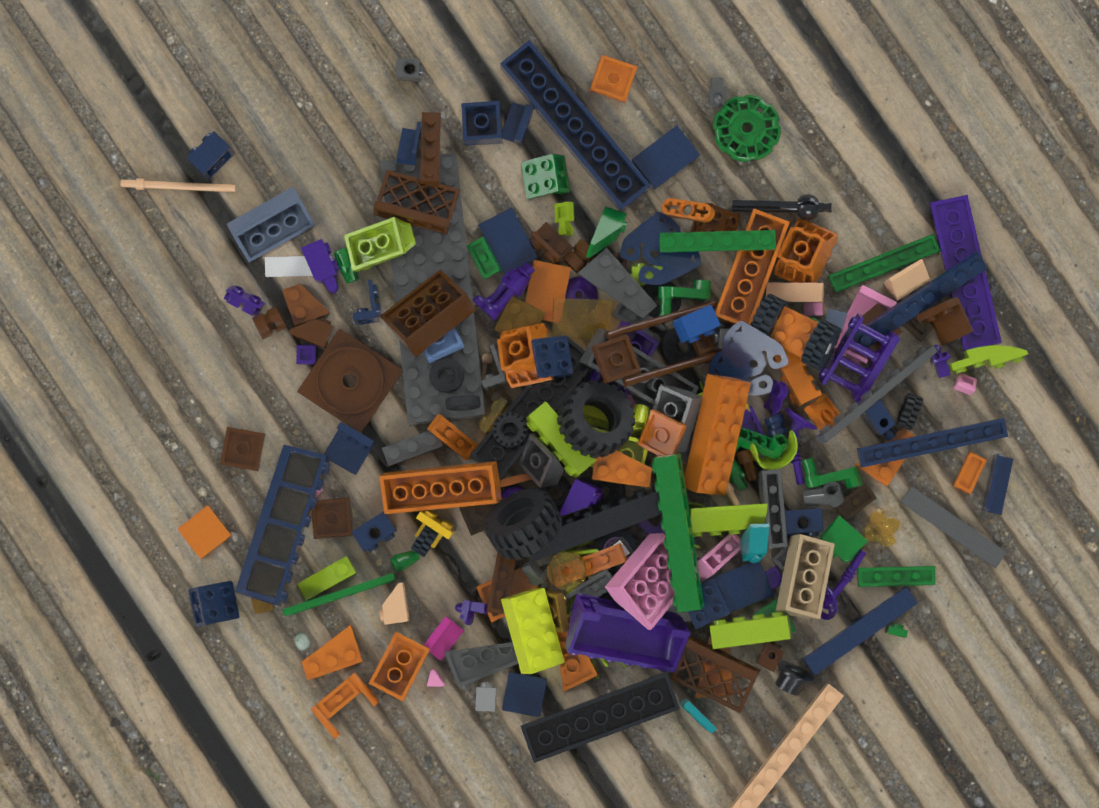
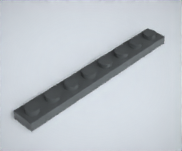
(871, 397)

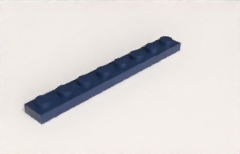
(923, 298)
(932, 442)

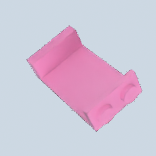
(863, 302)

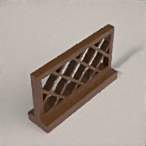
(411, 216)
(723, 659)

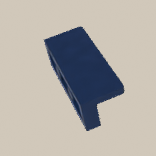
(997, 484)

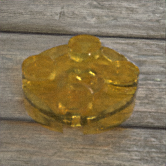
(576, 576)

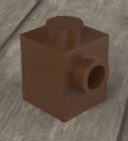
(770, 656)

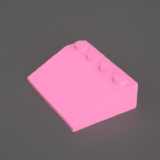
(644, 582)

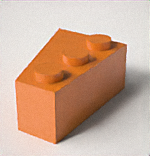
(798, 380)

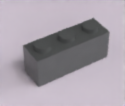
(411, 448)

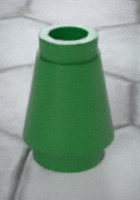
(404, 560)

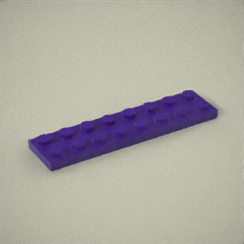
(957, 241)

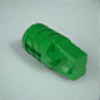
(344, 264)
(737, 476)

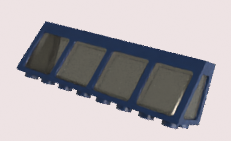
(282, 525)

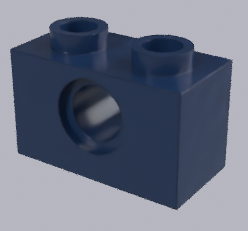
(813, 519)
(363, 537)

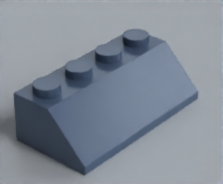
(270, 224)

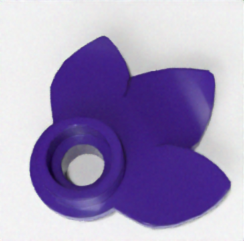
(777, 395)

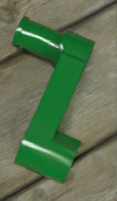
(700, 292)
(765, 445)
(850, 476)

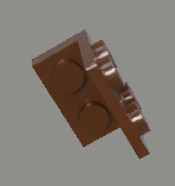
(722, 221)
(551, 243)
(948, 320)

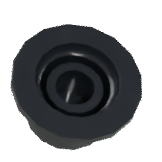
(792, 678)

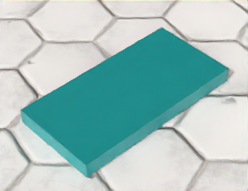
(697, 715)

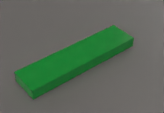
(896, 576)

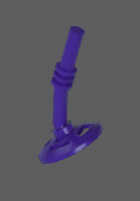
(798, 423)
(830, 596)

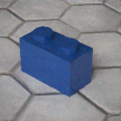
(696, 323)

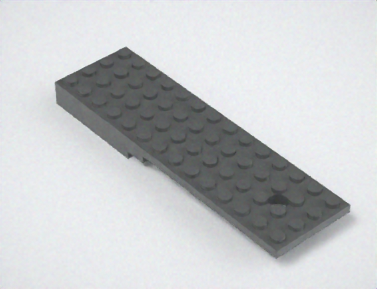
(430, 254)

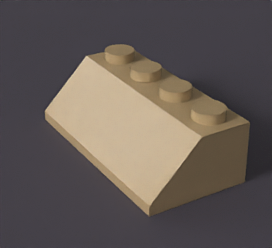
(805, 577)

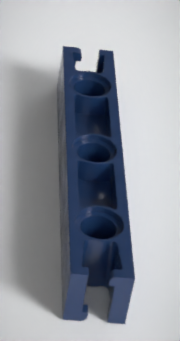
(859, 631)

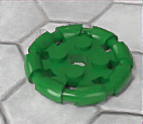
(744, 139)

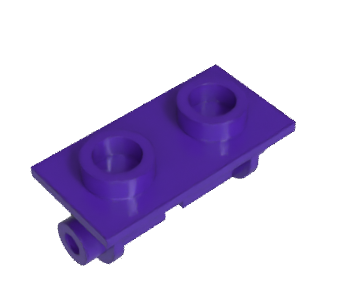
(236, 295)

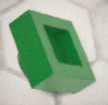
(896, 630)

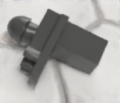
(717, 92)
(536, 574)

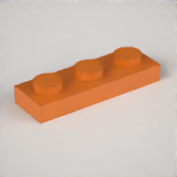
(452, 437)

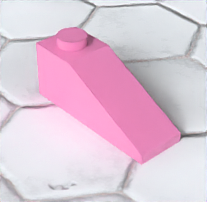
(718, 556)

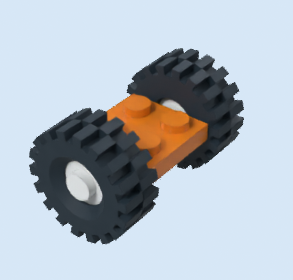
(797, 332)

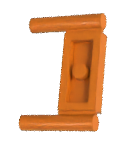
(339, 698)

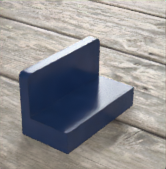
(517, 123)
(409, 145)

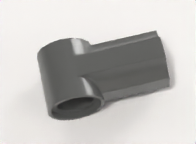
(829, 494)

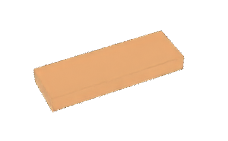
(797, 292)

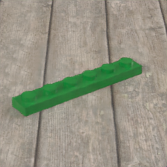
(717, 241)

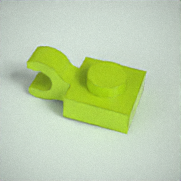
(564, 215)

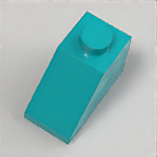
(754, 542)

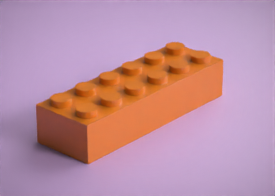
(750, 273)
(716, 434)
(440, 487)

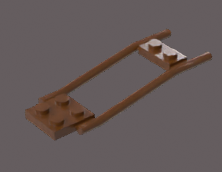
(618, 360)

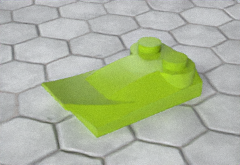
(379, 243)

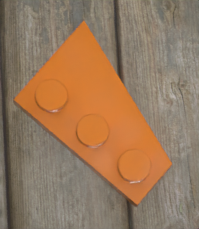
(621, 469)
(885, 472)

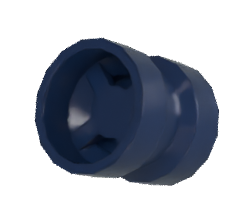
(775, 425)

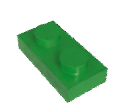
(484, 258)

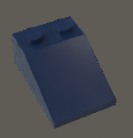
(744, 585)

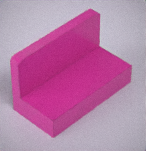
(443, 638)

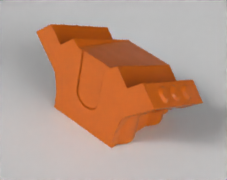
(805, 252)
(517, 355)

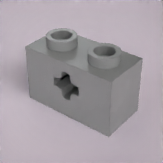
(485, 697)

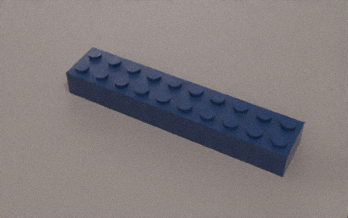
(575, 126)

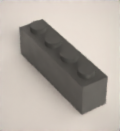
(771, 493)

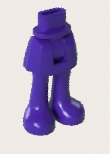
(512, 284)

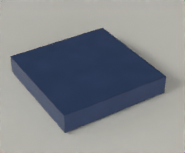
(524, 694)

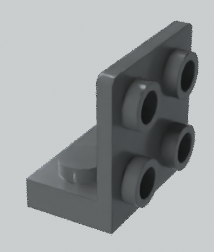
(492, 381)

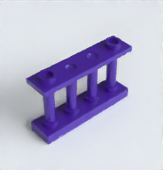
(868, 374)

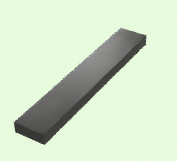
(953, 527)

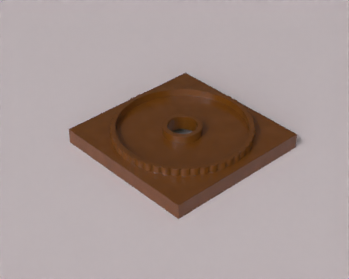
(356, 404)

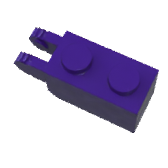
(321, 265)

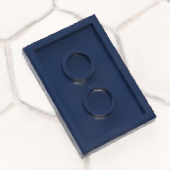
(665, 157)
(507, 240)

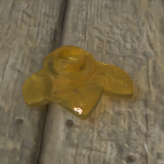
(884, 527)

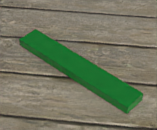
(883, 263)
(339, 594)

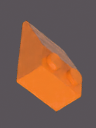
(399, 666)

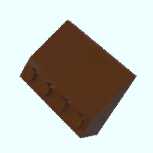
(428, 312)

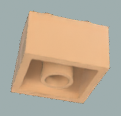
(907, 281)
(395, 607)

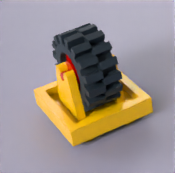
(431, 531)

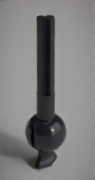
(806, 206)

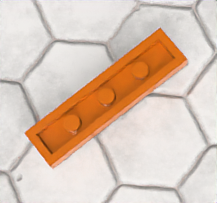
(602, 560)

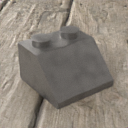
(540, 463)

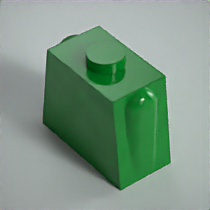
(845, 538)

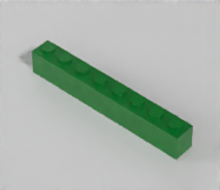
(678, 532)

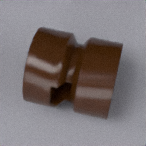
(577, 259)
(263, 323)

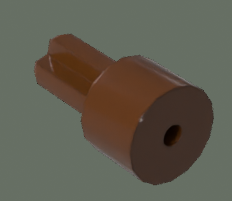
(746, 459)

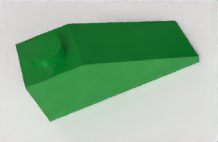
(607, 230)

